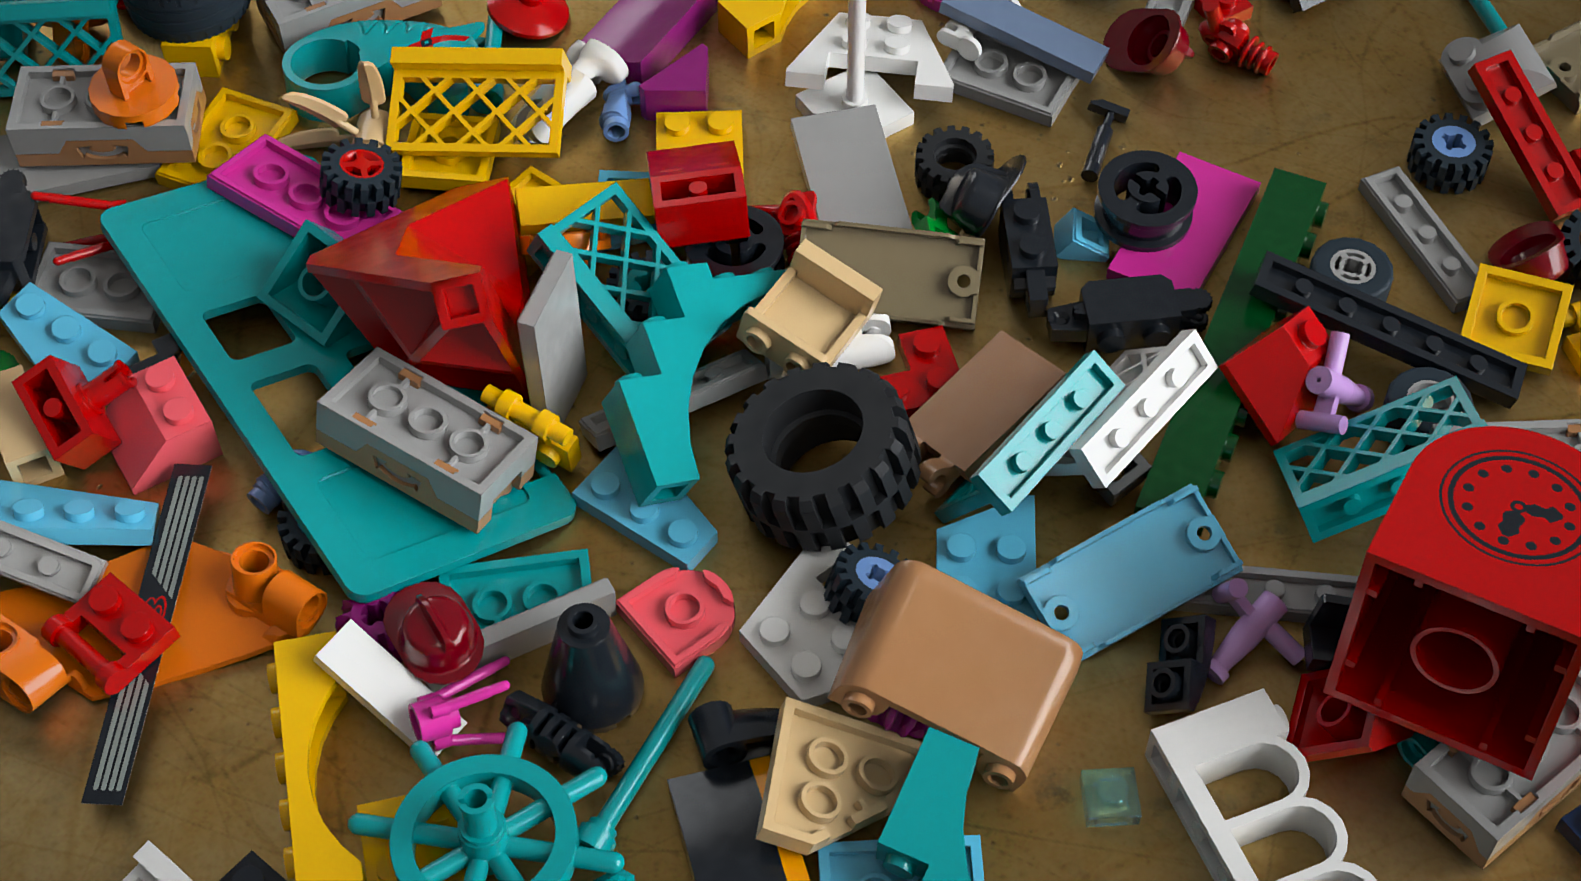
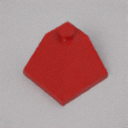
(1273, 372)
(1333, 728)

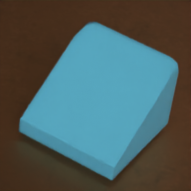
(1080, 238)

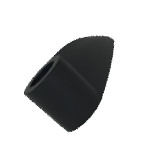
(732, 735)

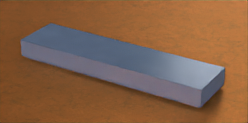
(1030, 34)

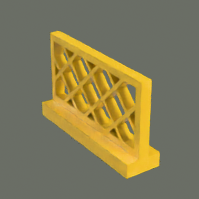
(489, 68)

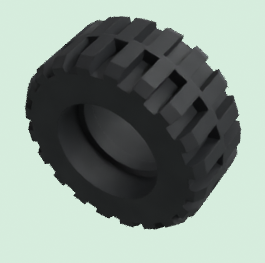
(839, 500)

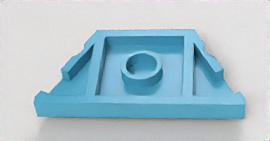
(992, 552)

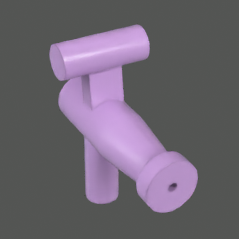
(1333, 390)
(1256, 622)

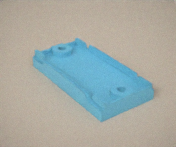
(1133, 572)

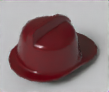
(1147, 42)
(1532, 250)
(434, 633)

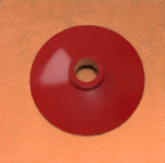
(529, 17)

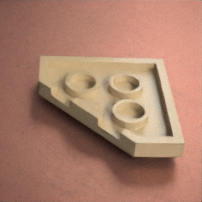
(829, 777)

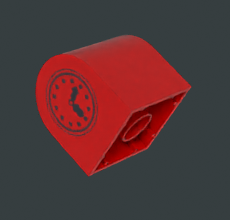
(1472, 598)

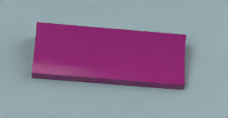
(651, 32)

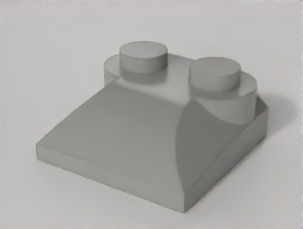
(1466, 51)

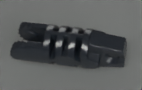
(559, 737)

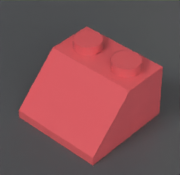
(160, 426)

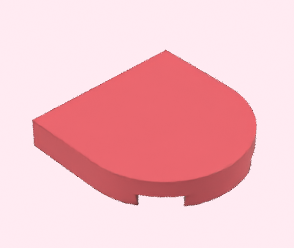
(680, 615)

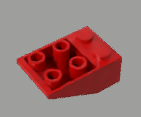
(698, 194)

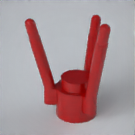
(98, 243)

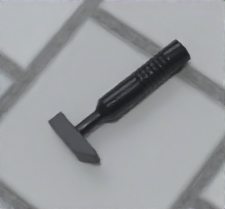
(1102, 136)

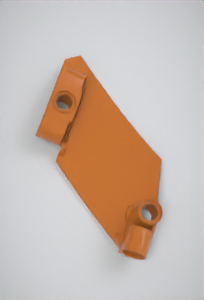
(223, 612)

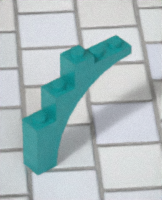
(652, 405)
(928, 817)

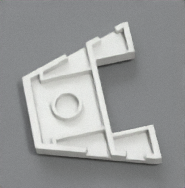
(891, 46)
(797, 633)

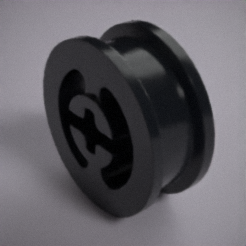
(1149, 183)
(758, 251)

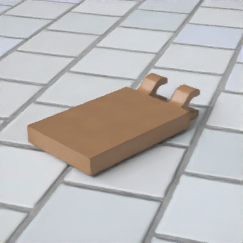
(979, 409)

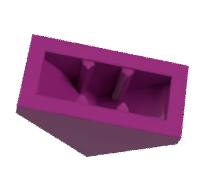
(678, 87)

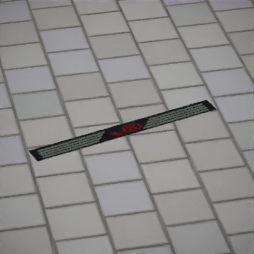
(160, 590)

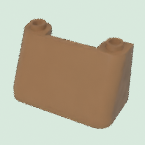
(958, 667)

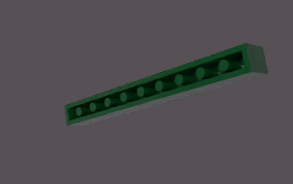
(1203, 427)

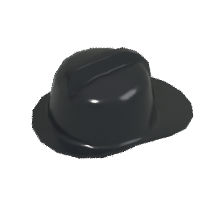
(977, 193)

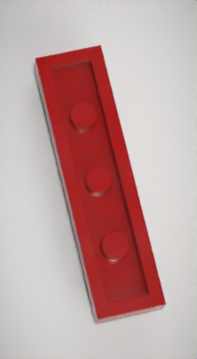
(1529, 134)

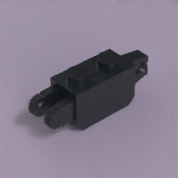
(21, 235)
(1028, 249)
(1129, 314)

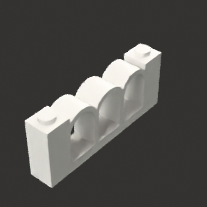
(1233, 739)

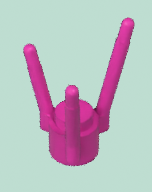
(438, 714)

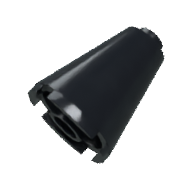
(591, 670)

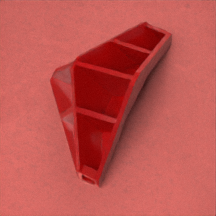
(439, 286)

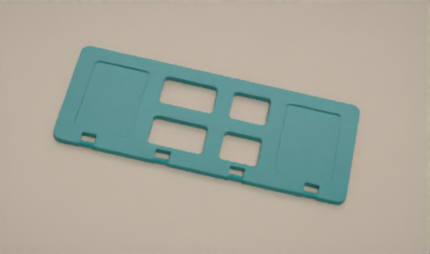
(211, 257)

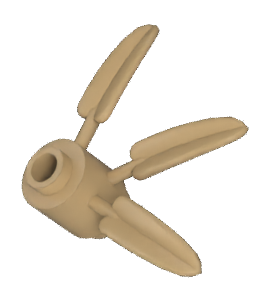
(370, 124)

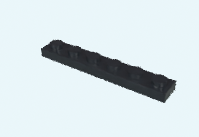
(1389, 328)

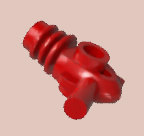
(1232, 42)
(790, 215)

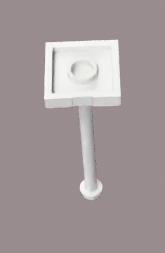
(855, 86)

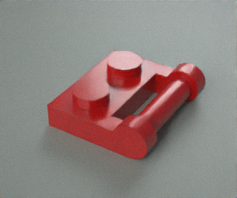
(123, 622)

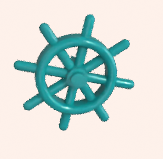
(477, 796)

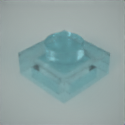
(1110, 797)

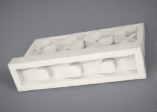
(1155, 389)

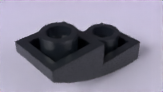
(1183, 665)

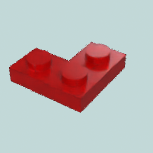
(927, 364)

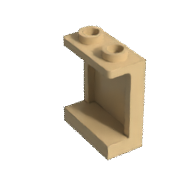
(810, 311)

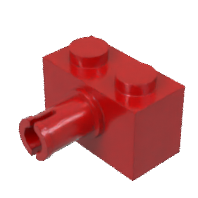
(71, 409)

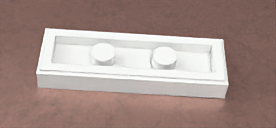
(374, 679)

